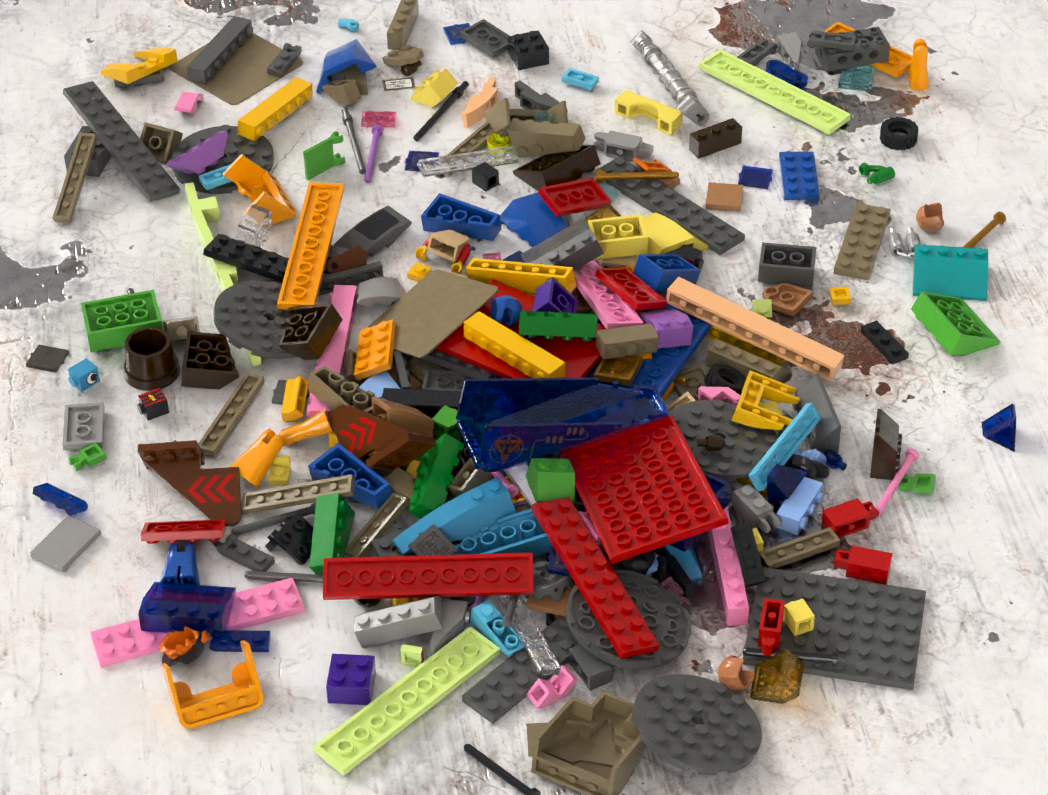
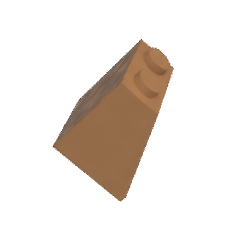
(403, 416)

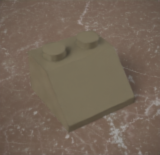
(160, 141)

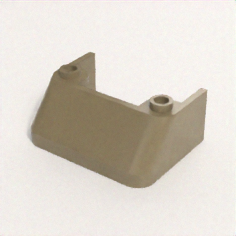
(500, 115)

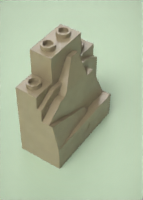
(589, 746)

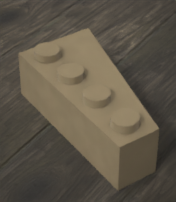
(544, 138)
(335, 391)

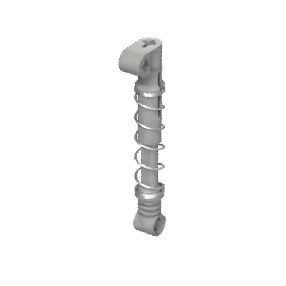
(685, 96)

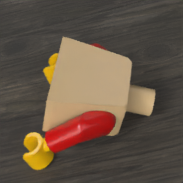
(448, 245)

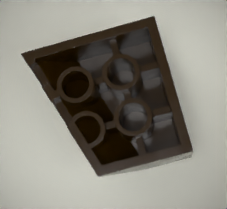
(309, 330)
(207, 361)
(885, 447)

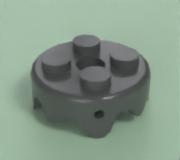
(546, 582)

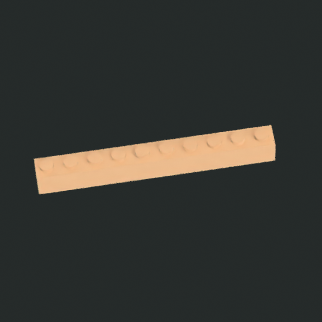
(755, 329)

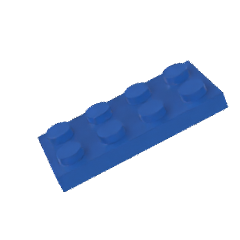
(799, 175)

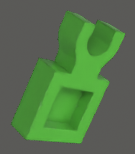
(87, 456)
(920, 483)

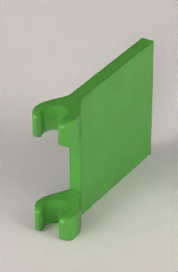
(321, 156)

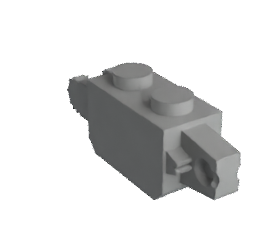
(622, 145)
(753, 507)

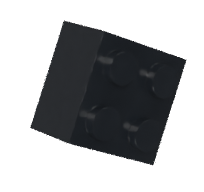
(528, 50)

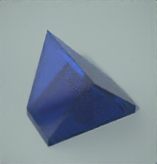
(1001, 427)
(782, 483)

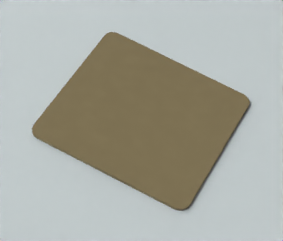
(242, 74)
(434, 310)

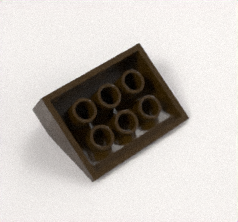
(558, 167)

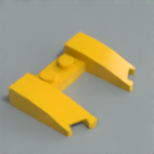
(155, 60)
(758, 387)

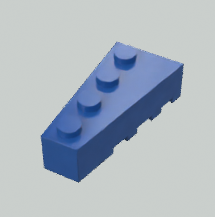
(461, 217)
(338, 461)

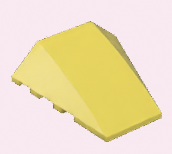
(667, 235)

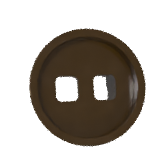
(150, 359)

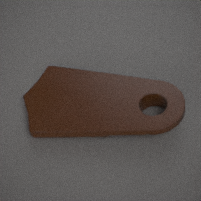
(348, 259)

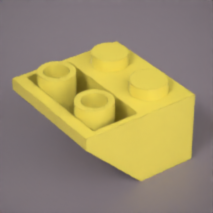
(434, 88)

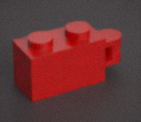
(849, 517)
(864, 564)
(771, 625)

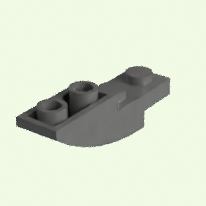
(533, 100)

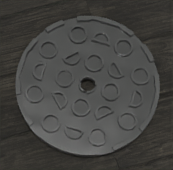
(257, 151)
(243, 314)
(743, 443)
(659, 609)
(723, 740)

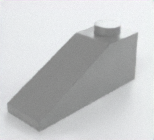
(790, 48)
(454, 619)

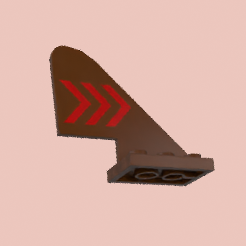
(365, 432)
(210, 490)

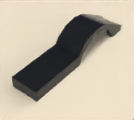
(673, 568)

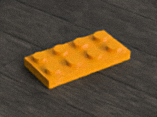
(375, 349)

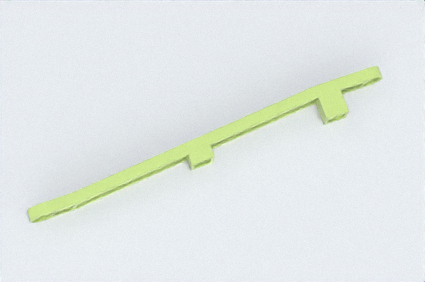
(204, 212)

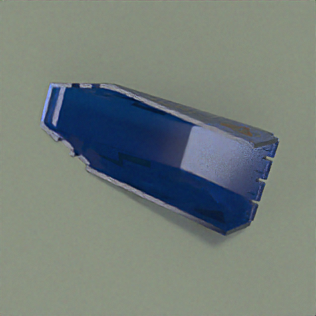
(529, 418)

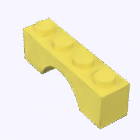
(632, 105)

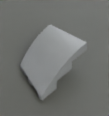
(379, 290)

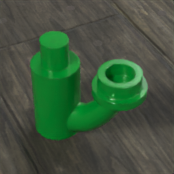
(880, 173)

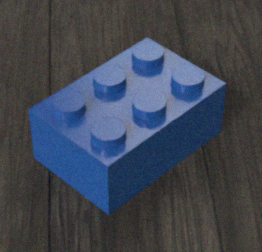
(663, 269)

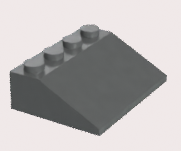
(567, 248)

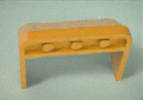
(261, 188)
(218, 703)

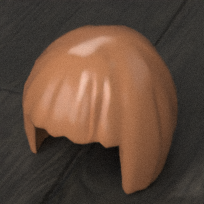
(930, 217)
(733, 676)

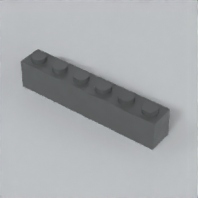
(219, 50)

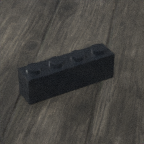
(426, 401)

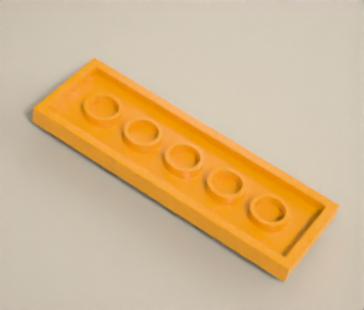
(898, 61)

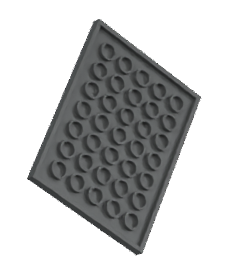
(865, 622)

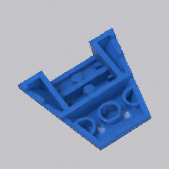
(344, 57)
(532, 219)

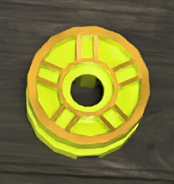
(495, 141)

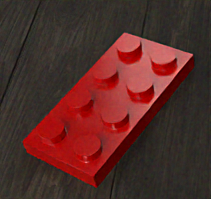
(574, 197)
(631, 288)
(183, 530)

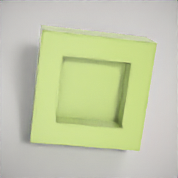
(763, 307)
(411, 655)

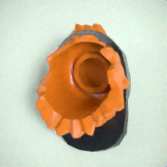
(183, 646)

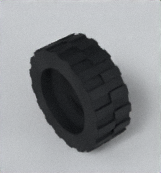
(899, 142)
(725, 376)

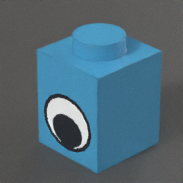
(83, 375)

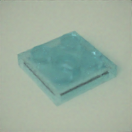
(857, 78)

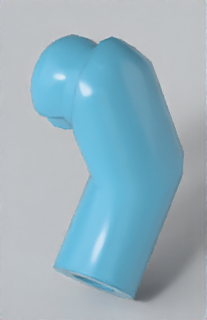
(351, 24)

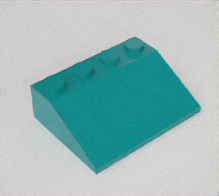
(951, 271)

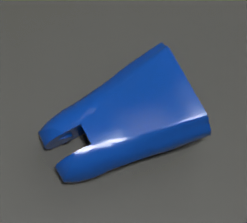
(181, 566)

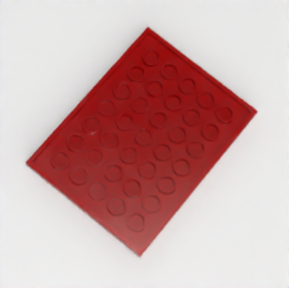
(577, 354)
(644, 489)

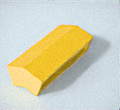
(294, 399)

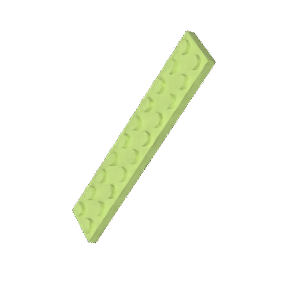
(775, 91)
(406, 700)

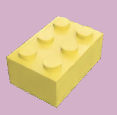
(620, 236)

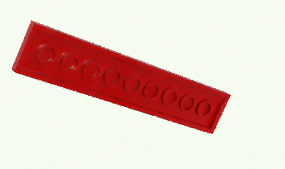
(428, 576)
(595, 578)

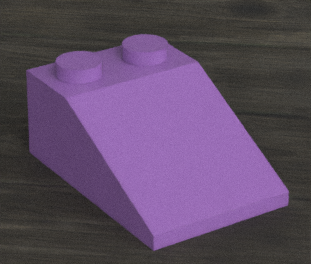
(670, 325)

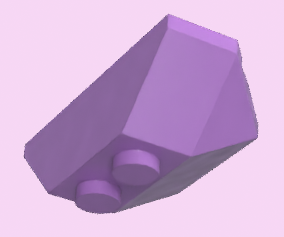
(201, 155)

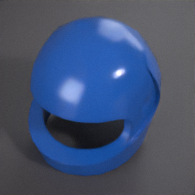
(506, 310)

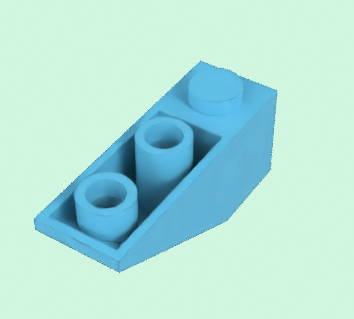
(489, 623)

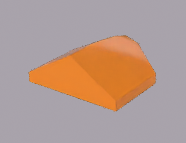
(648, 166)

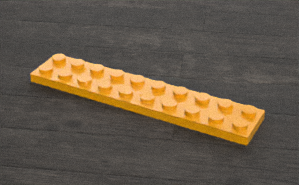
(311, 245)

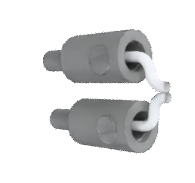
(896, 244)

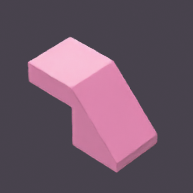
(188, 102)
(722, 393)
(547, 692)

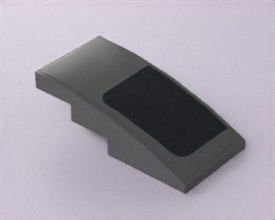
(375, 231)

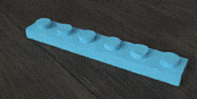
(785, 445)

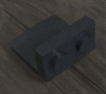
(293, 538)

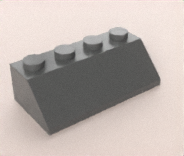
(827, 431)

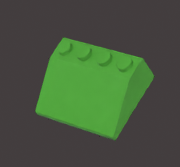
(114, 318)
(953, 324)

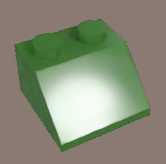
(551, 479)

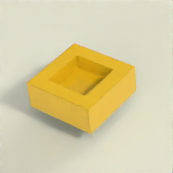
(418, 272)
(840, 295)

